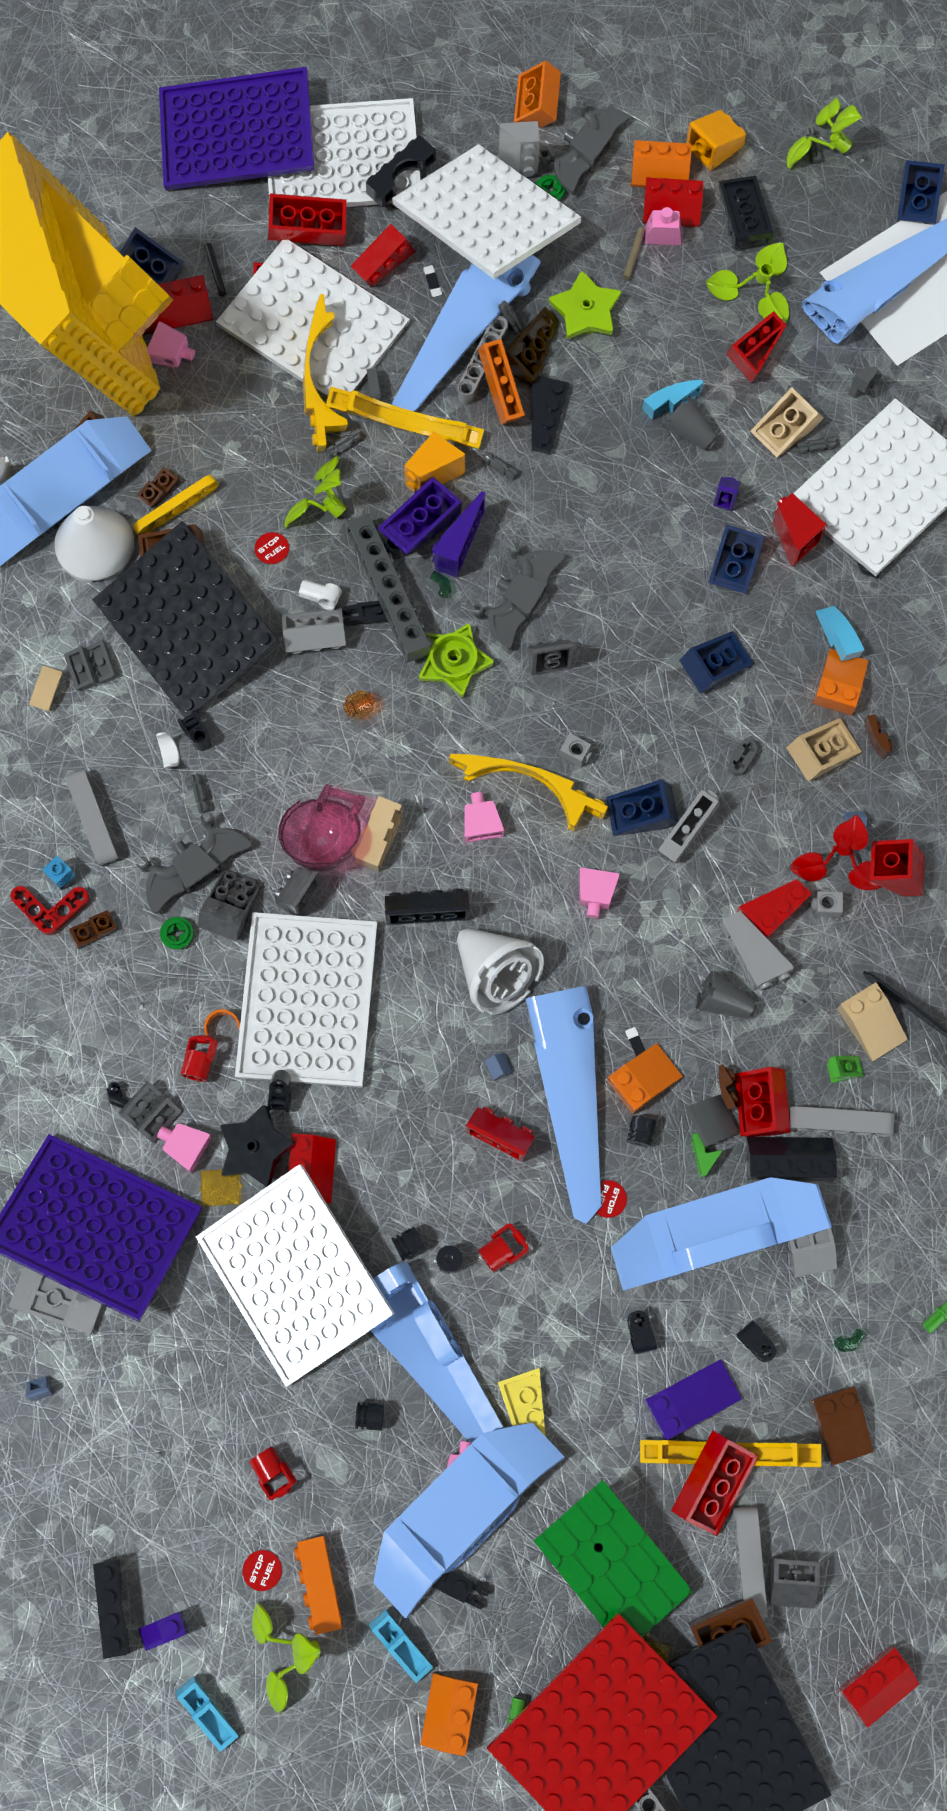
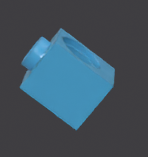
(58, 872)

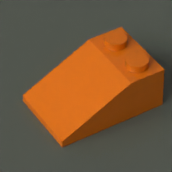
(841, 683)
(644, 1078)

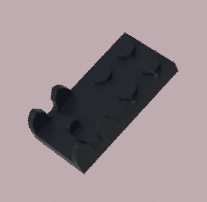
(745, 210)

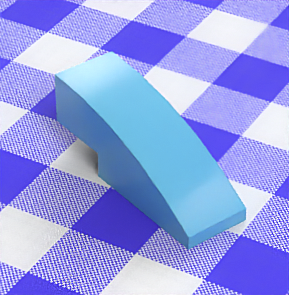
(671, 397)
(840, 633)
(400, 1646)
(206, 1713)

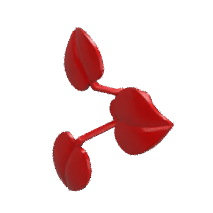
(847, 836)

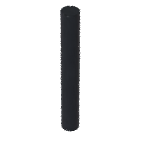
(215, 269)

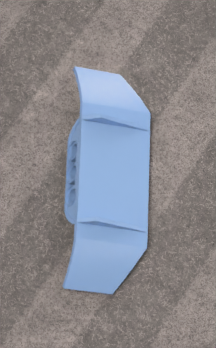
(65, 479)
(718, 1229)
(460, 1511)

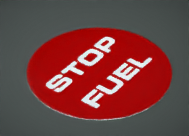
(271, 548)
(612, 1199)
(262, 1570)

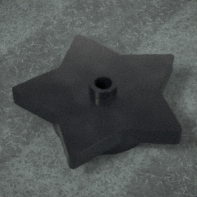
(268, 1144)

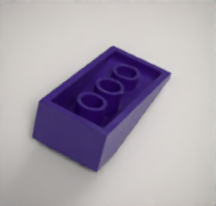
(421, 516)
(456, 541)
(692, 1400)

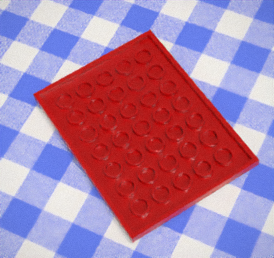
(603, 1726)

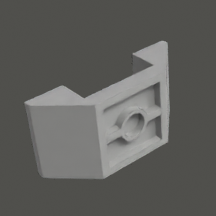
(813, 1253)
(54, 1302)

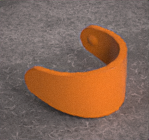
(221, 1012)

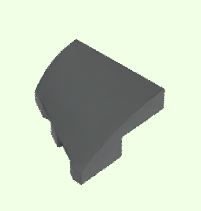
(863, 380)

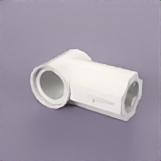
(326, 596)

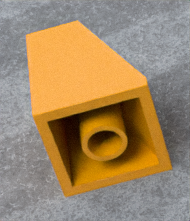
(715, 138)
(434, 459)

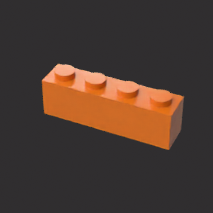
(501, 382)
(319, 1584)

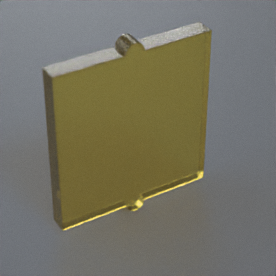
(218, 1189)

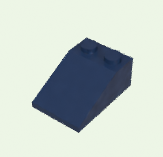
(920, 191)
(151, 257)
(736, 559)
(715, 661)
(642, 808)

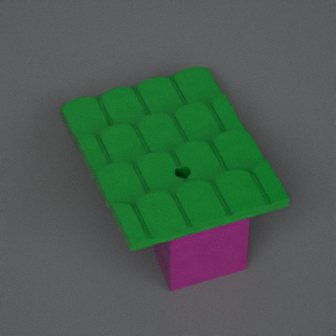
(622, 1578)

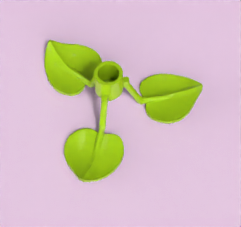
(838, 138)
(770, 262)
(330, 479)
(304, 1654)

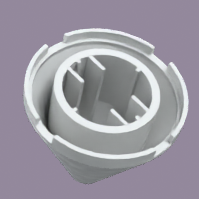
(94, 544)
(498, 969)

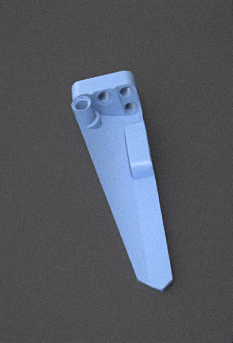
(874, 283)
(460, 323)
(569, 1080)
(431, 1354)

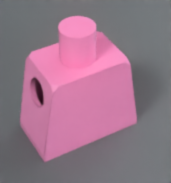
(664, 227)
(169, 346)
(482, 820)
(596, 890)
(184, 1144)

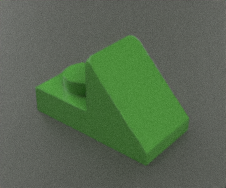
(844, 1068)
(703, 1160)

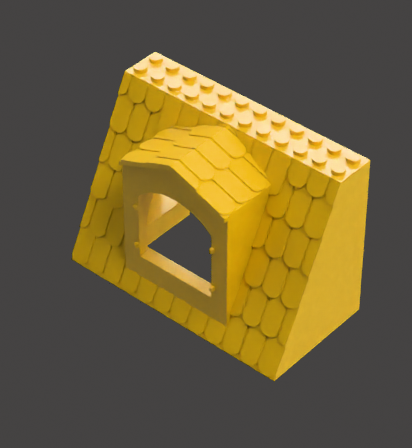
(72, 284)

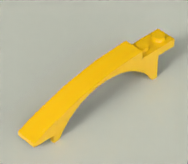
(321, 417)
(397, 417)
(572, 801)
(768, 1453)

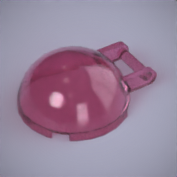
(322, 831)

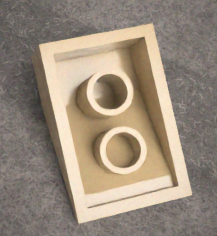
(786, 423)
(823, 749)
(872, 1021)

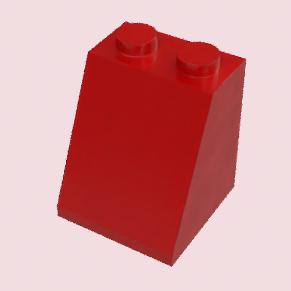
(797, 527)
(898, 866)

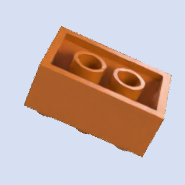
(538, 94)
(660, 161)
(449, 1714)

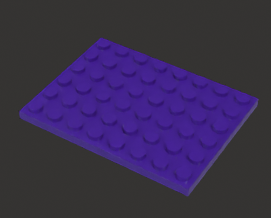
(236, 128)
(94, 1227)

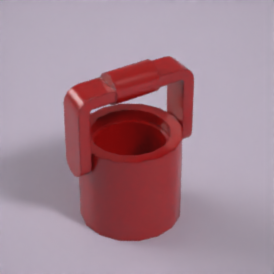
(197, 1063)
(498, 1254)
(268, 1466)

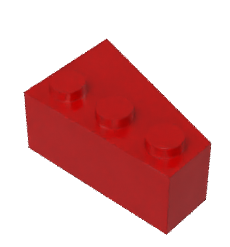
(383, 256)
(755, 346)
(775, 907)

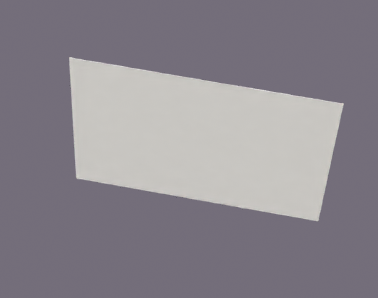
(920, 311)

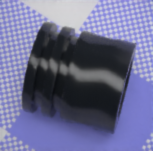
(641, 1131)
(408, 1243)
(449, 1259)
(369, 1416)

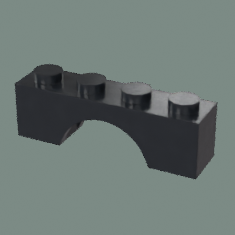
(415, 156)
(109, 1603)

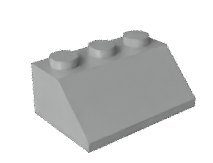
(520, 146)
(313, 630)

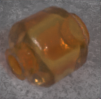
(358, 704)

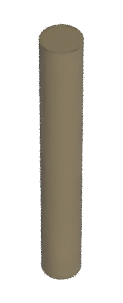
(634, 253)

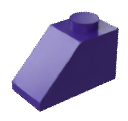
(726, 493)
(163, 1631)

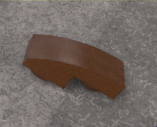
(159, 488)
(880, 741)
(93, 929)
(726, 1082)

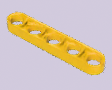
(175, 505)

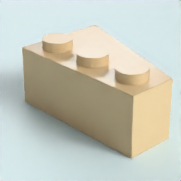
(378, 833)

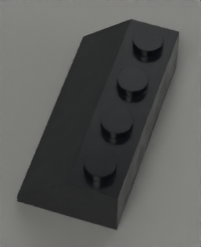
(427, 907)
(791, 1158)

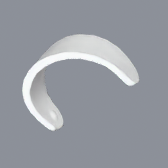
(168, 750)

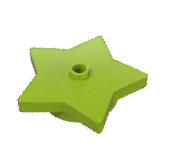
(586, 307)
(455, 673)

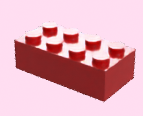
(307, 219)

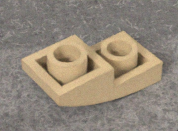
(45, 688)

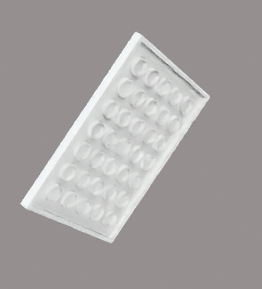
(351, 146)
(486, 211)
(277, 312)
(881, 487)
(307, 999)
(294, 1275)

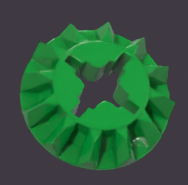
(547, 181)
(169, 928)

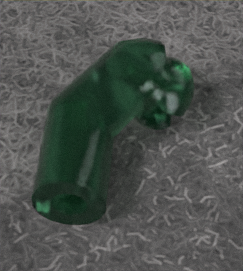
(444, 584)
(850, 1344)

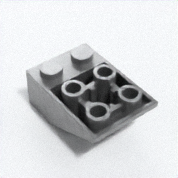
(229, 904)

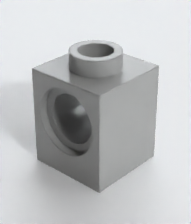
(573, 742)
(833, 898)

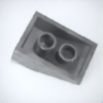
(550, 656)

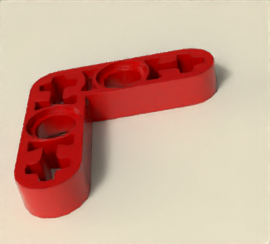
(52, 914)

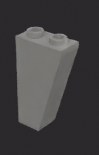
(690, 825)
(755, 953)

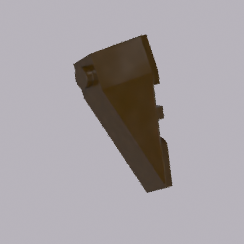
(530, 347)

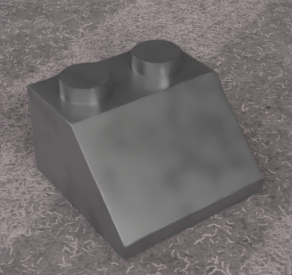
(298, 890)

